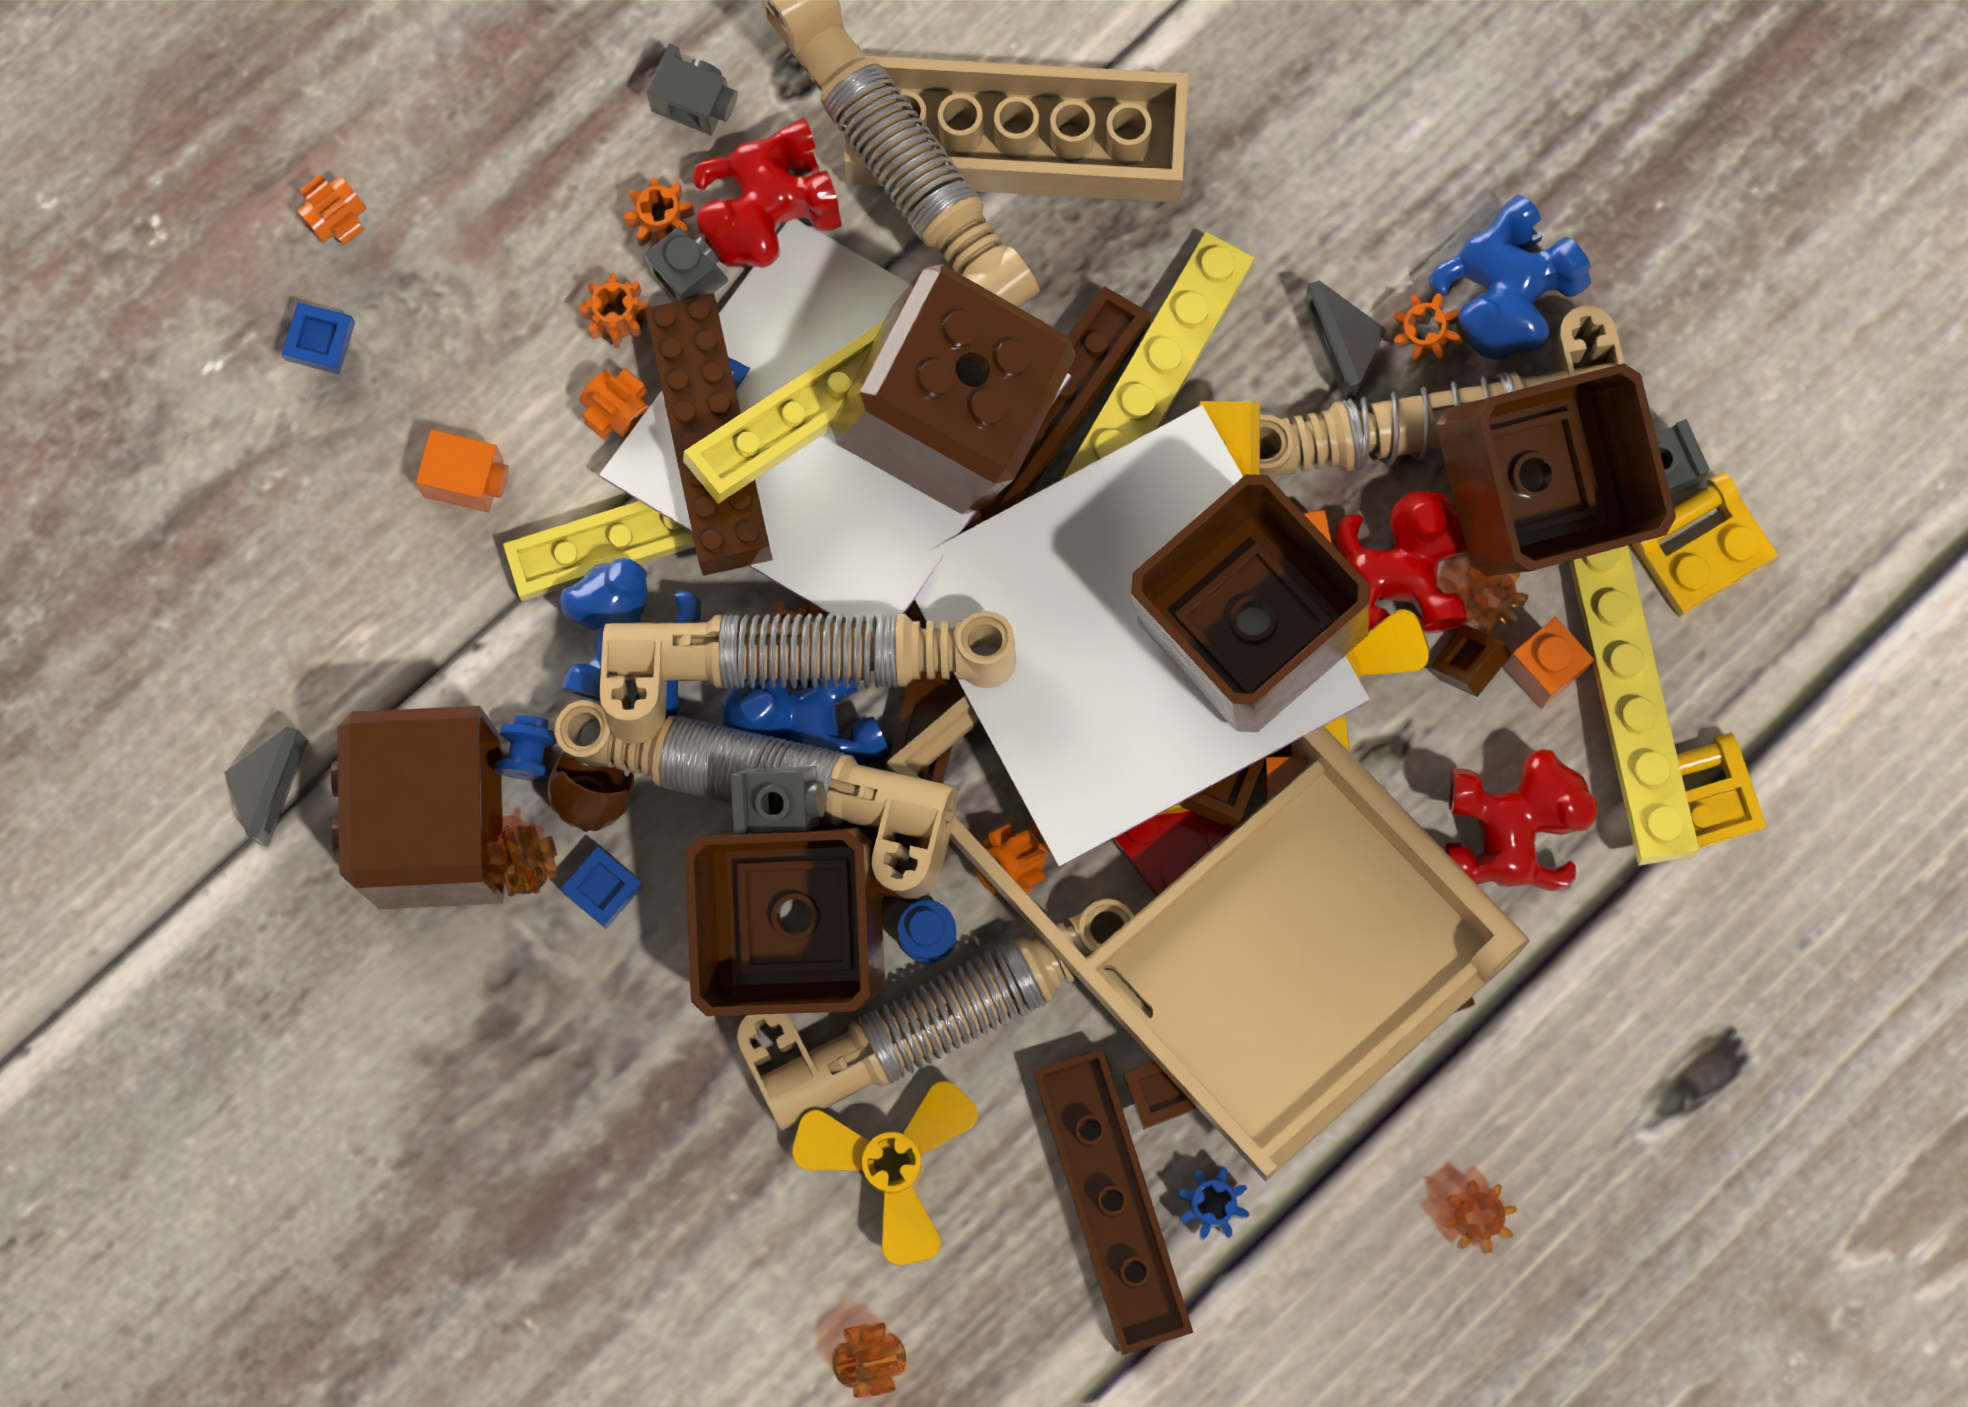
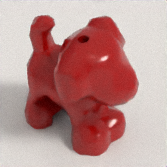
(744, 227)
(1424, 534)
(1547, 801)

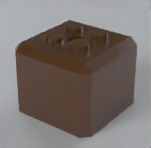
(922, 421)
(1597, 462)
(1240, 555)
(418, 806)
(736, 939)

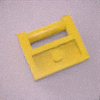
(1714, 558)
(1726, 807)

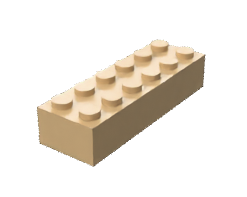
(1047, 127)

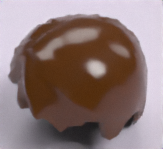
(588, 794)

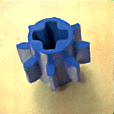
(1217, 1188)

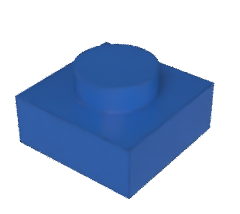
(318, 338)
(601, 887)

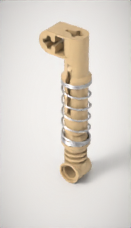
(1409, 424)

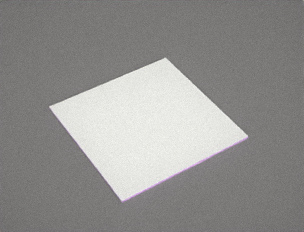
(832, 520)
(1095, 710)

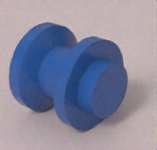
(527, 741)
(927, 932)

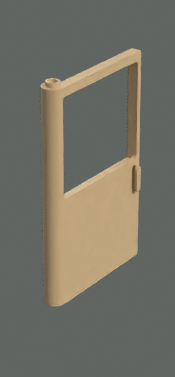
(1286, 953)

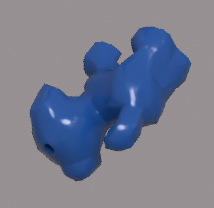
(1504, 316)
(614, 595)
(803, 717)

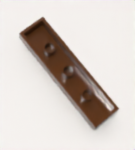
(699, 401)
(1112, 1202)

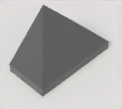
(1345, 334)
(264, 781)

